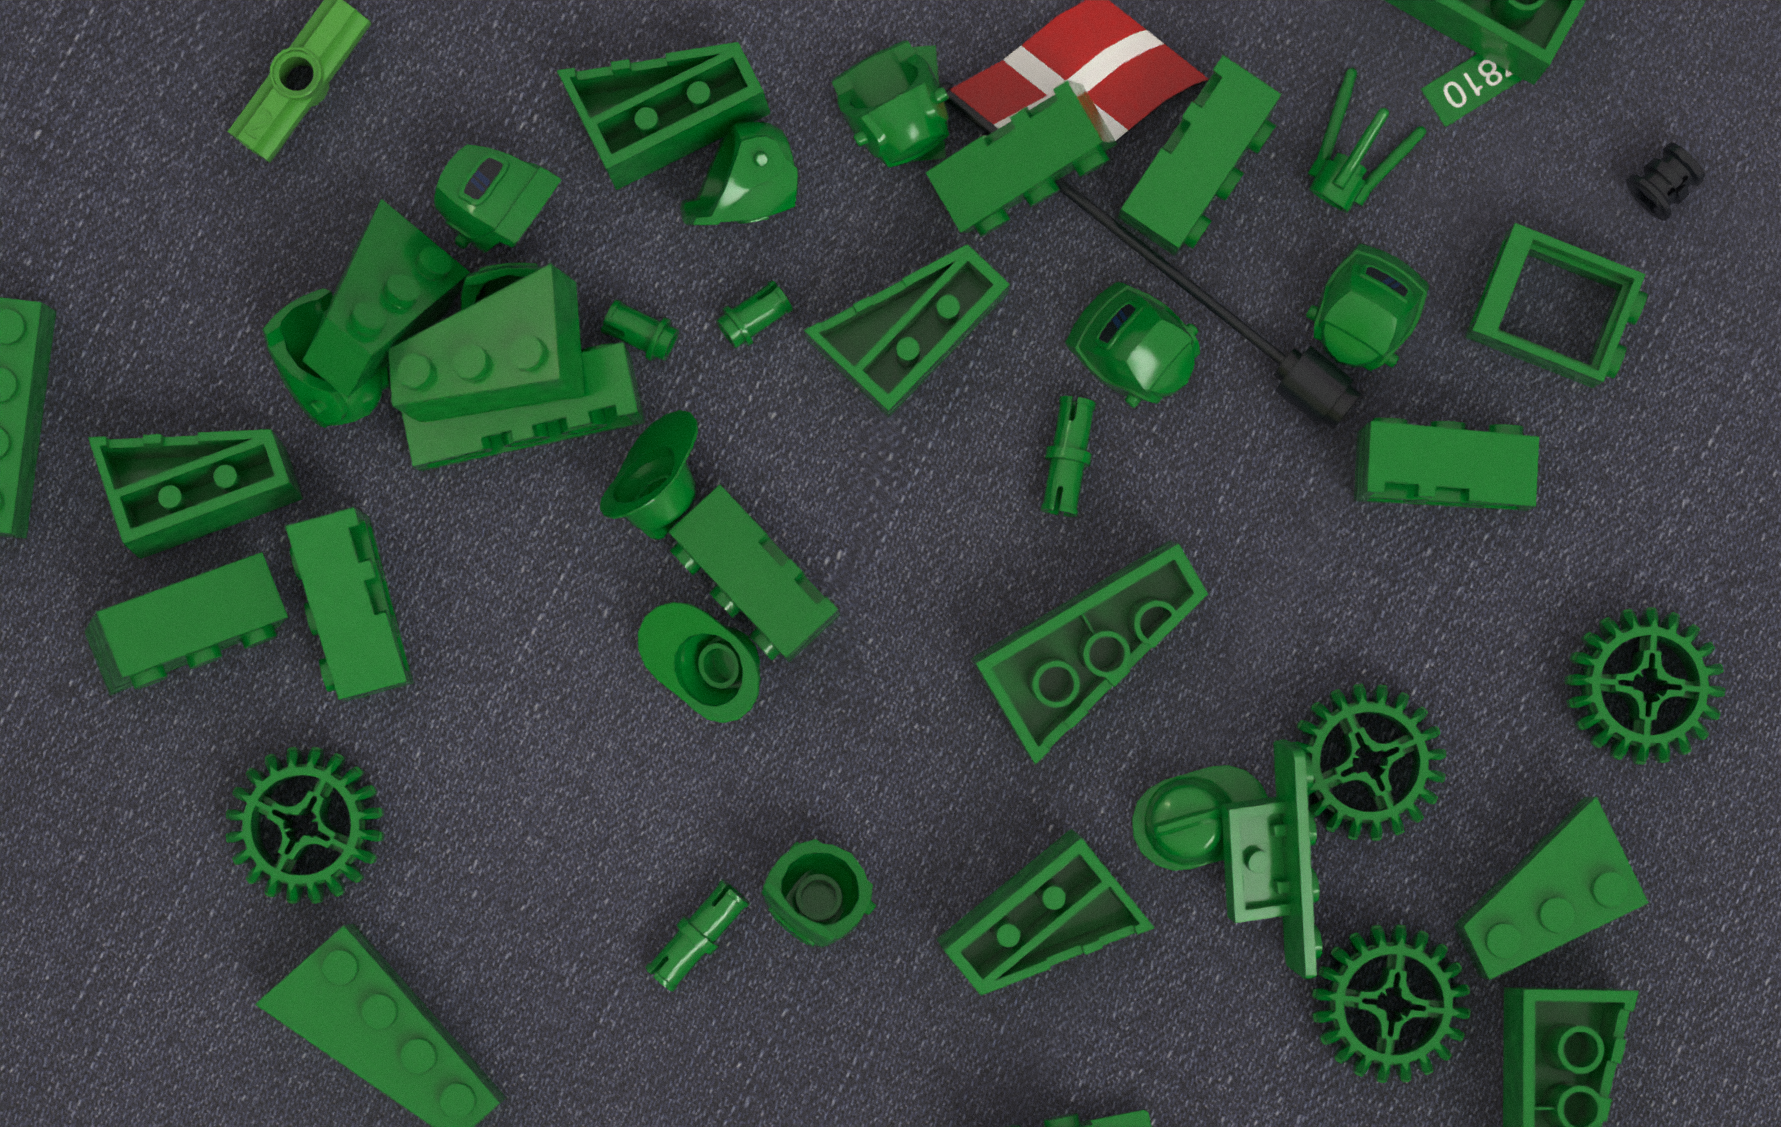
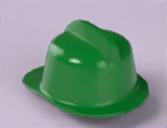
(655, 478)
(701, 660)
(1181, 816)

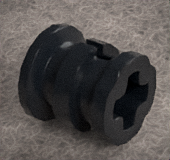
(1666, 181)

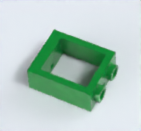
(1624, 308)

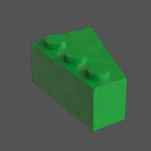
(349, 604)

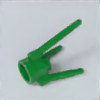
(1341, 180)

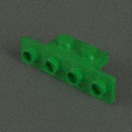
(1271, 859)

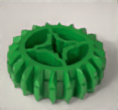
(1640, 712)
(1379, 787)
(290, 849)
(1392, 975)

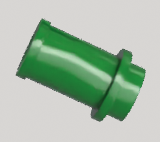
(753, 315)
(640, 330)

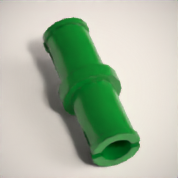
(1068, 456)
(697, 935)

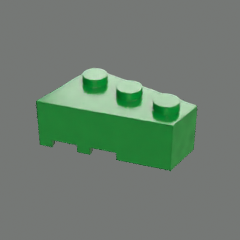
(663, 107)
(1201, 158)
(1022, 160)
(387, 294)
(910, 328)
(495, 353)
(1446, 465)
(191, 485)
(752, 575)
(185, 624)
(1553, 895)
(1042, 916)

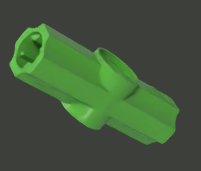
(278, 110)

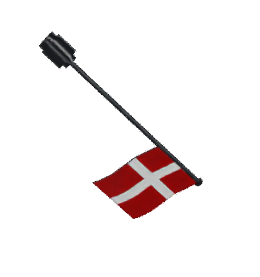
(1127, 80)

